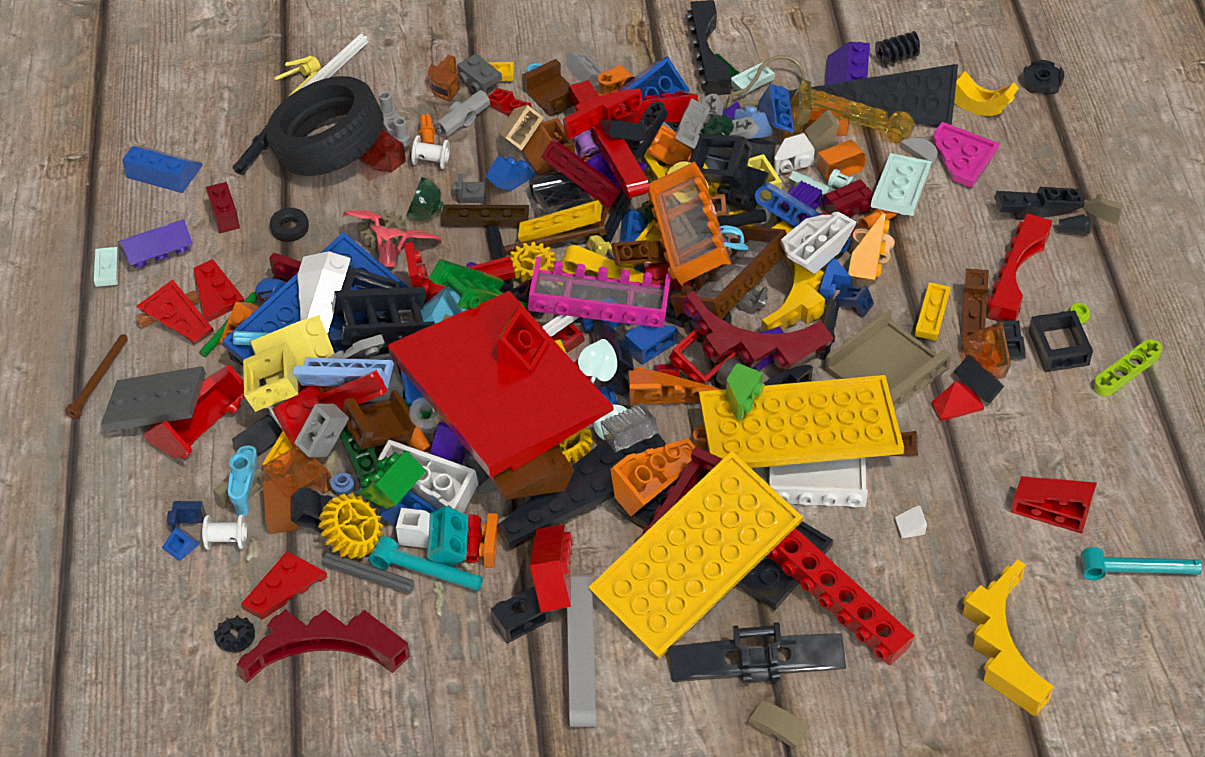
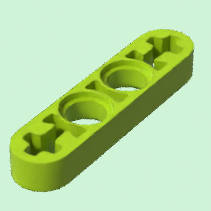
(1129, 368)

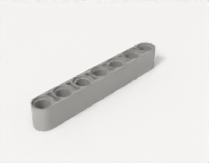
(581, 653)

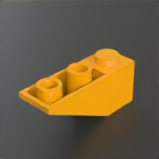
(865, 257)

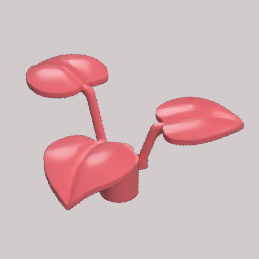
(388, 251)

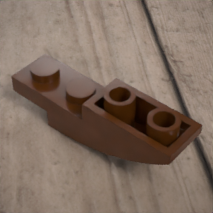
(638, 254)

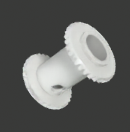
(430, 152)
(224, 532)

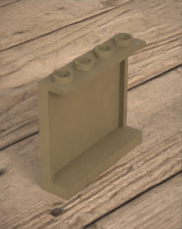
(891, 352)

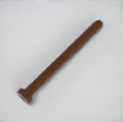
(557, 238)
(74, 410)

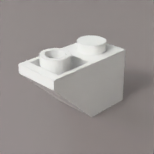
(794, 154)
(413, 528)

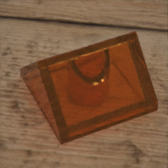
(989, 349)

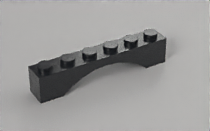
(714, 72)

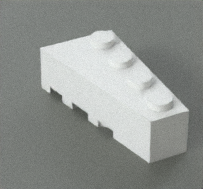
(443, 482)

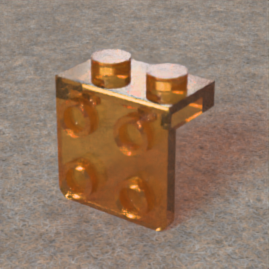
(296, 471)

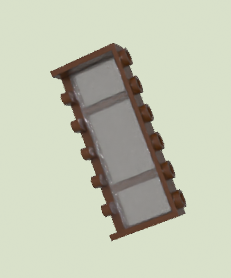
(732, 282)

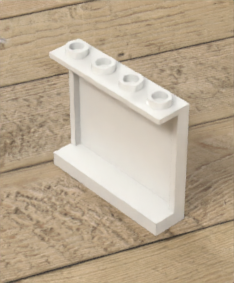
(822, 482)

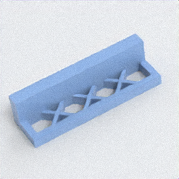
(335, 376)

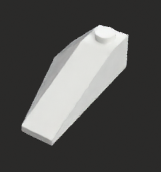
(317, 280)

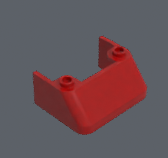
(218, 396)

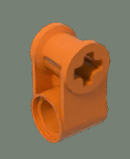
(613, 80)

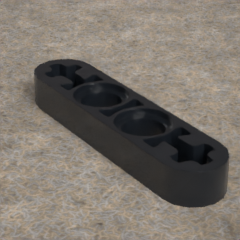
(655, 116)

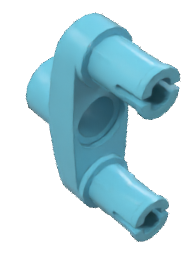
(241, 477)

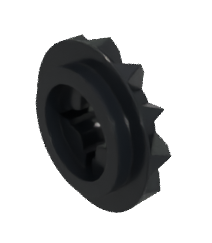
(228, 641)

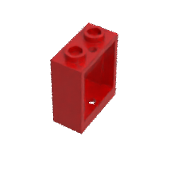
(681, 363)

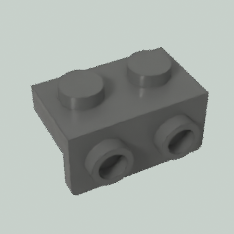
(477, 74)

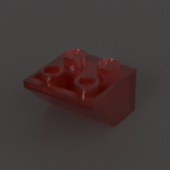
(385, 154)

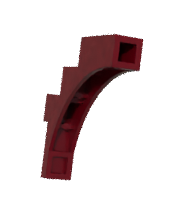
(753, 347)
(290, 637)

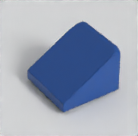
(180, 543)

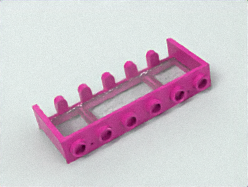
(598, 296)

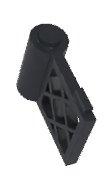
(550, 187)

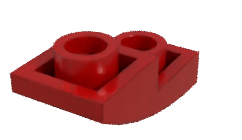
(505, 102)

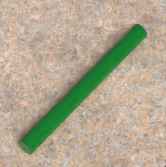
(215, 339)

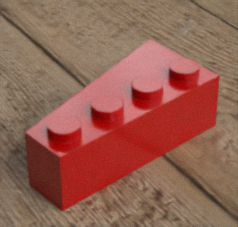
(552, 567)

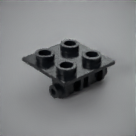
(744, 195)

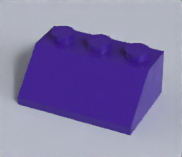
(848, 63)
(156, 243)

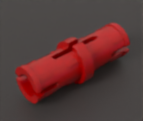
(474, 538)

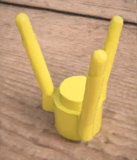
(308, 66)
(598, 245)

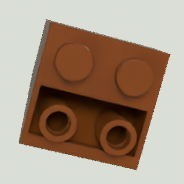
(539, 141)

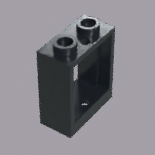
(738, 161)
(368, 281)
(1056, 358)

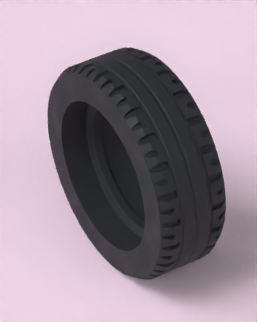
(334, 146)

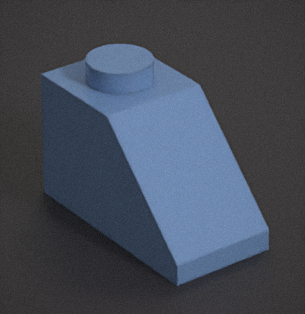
(760, 118)

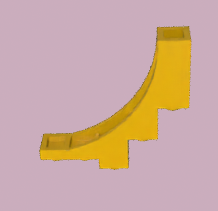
(803, 301)
(1006, 667)

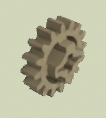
(387, 220)

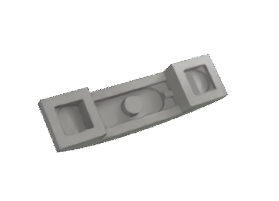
(691, 123)

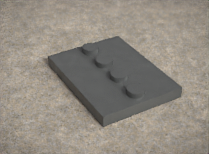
(153, 398)

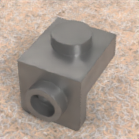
(753, 300)

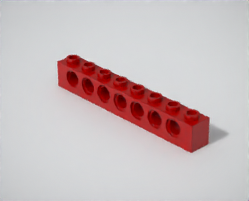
(842, 587)

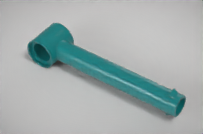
(387, 552)
(1097, 565)

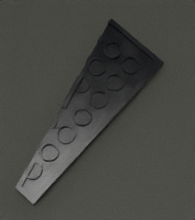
(921, 93)

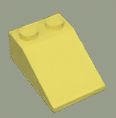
(303, 338)

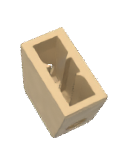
(520, 127)

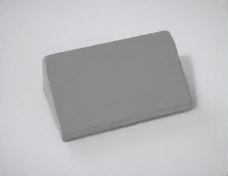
(583, 67)

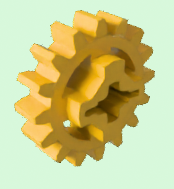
(525, 259)

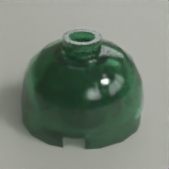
(425, 201)

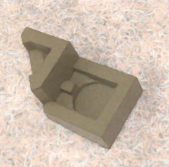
(1104, 209)

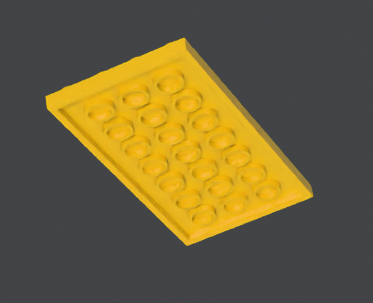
(805, 423)
(695, 554)

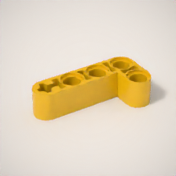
(577, 255)

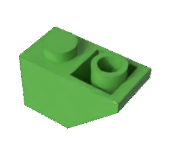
(742, 388)

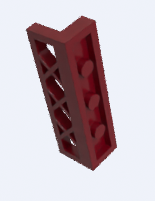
(581, 173)

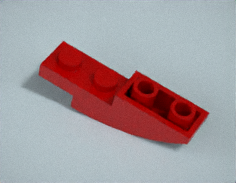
(607, 106)

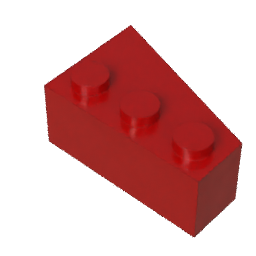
(1054, 501)

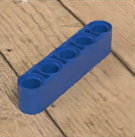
(796, 207)

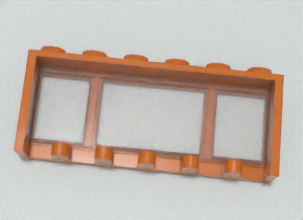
(687, 223)

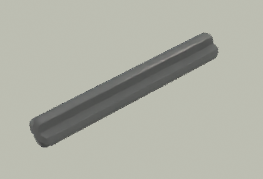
(368, 572)

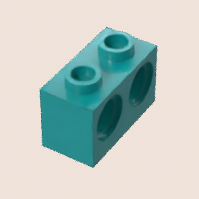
(447, 536)

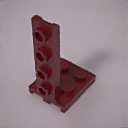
(700, 465)

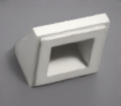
(911, 523)

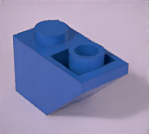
(509, 172)

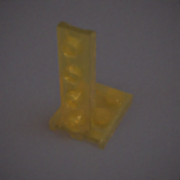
(808, 99)

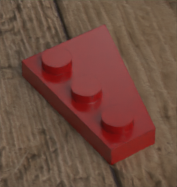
(215, 290)
(177, 312)
(282, 582)

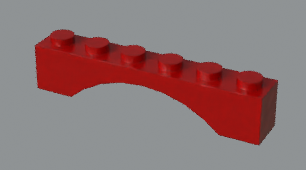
(1007, 296)

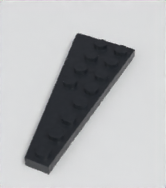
(588, 487)

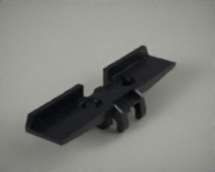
(762, 664)

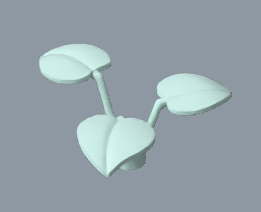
(600, 363)

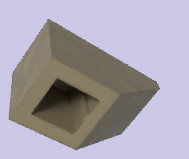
(823, 132)

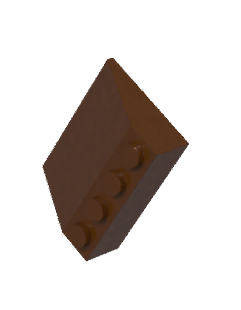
(542, 475)

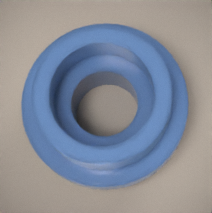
(342, 488)

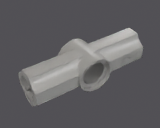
(462, 113)

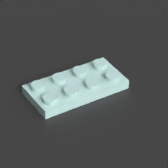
(901, 184)

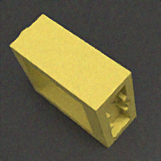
(257, 368)

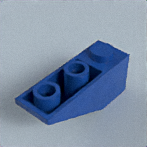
(777, 107)

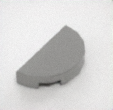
(920, 149)

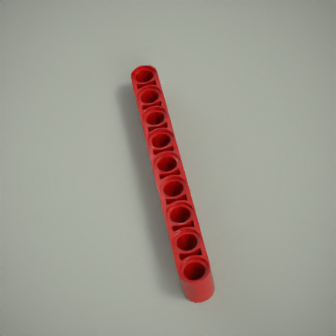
(614, 150)

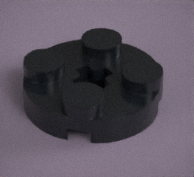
(1049, 84)

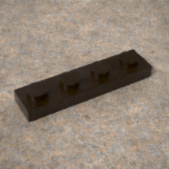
(484, 215)

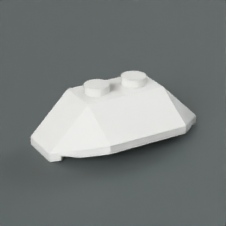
(817, 240)

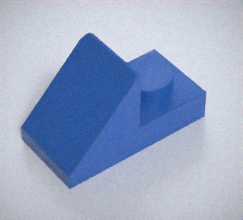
(834, 279)

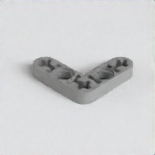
(742, 127)

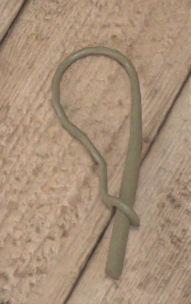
(755, 103)

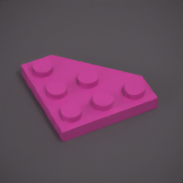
(963, 153)

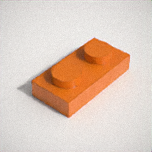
(490, 533)

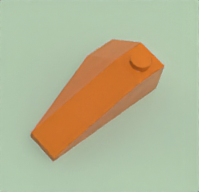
(661, 388)
(648, 473)

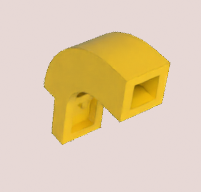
(980, 100)

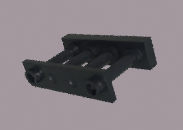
(380, 300)

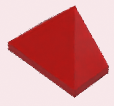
(956, 402)

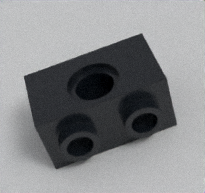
(513, 625)

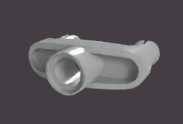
(393, 123)

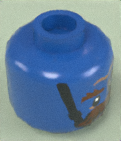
(267, 288)

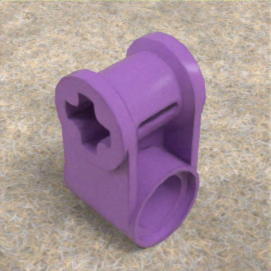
(584, 145)

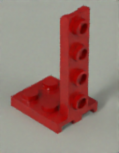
(500, 267)
(295, 410)

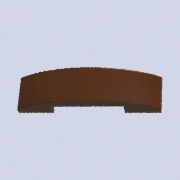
(974, 301)

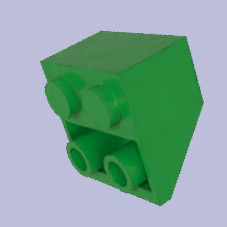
(392, 479)

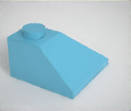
(442, 303)

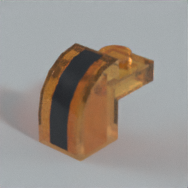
(444, 79)

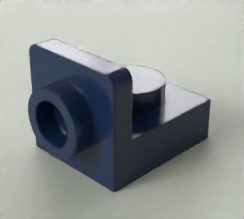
(856, 297)
(186, 512)

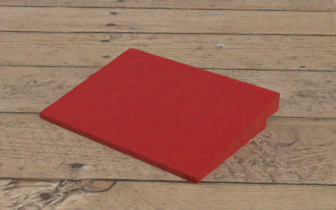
(490, 407)

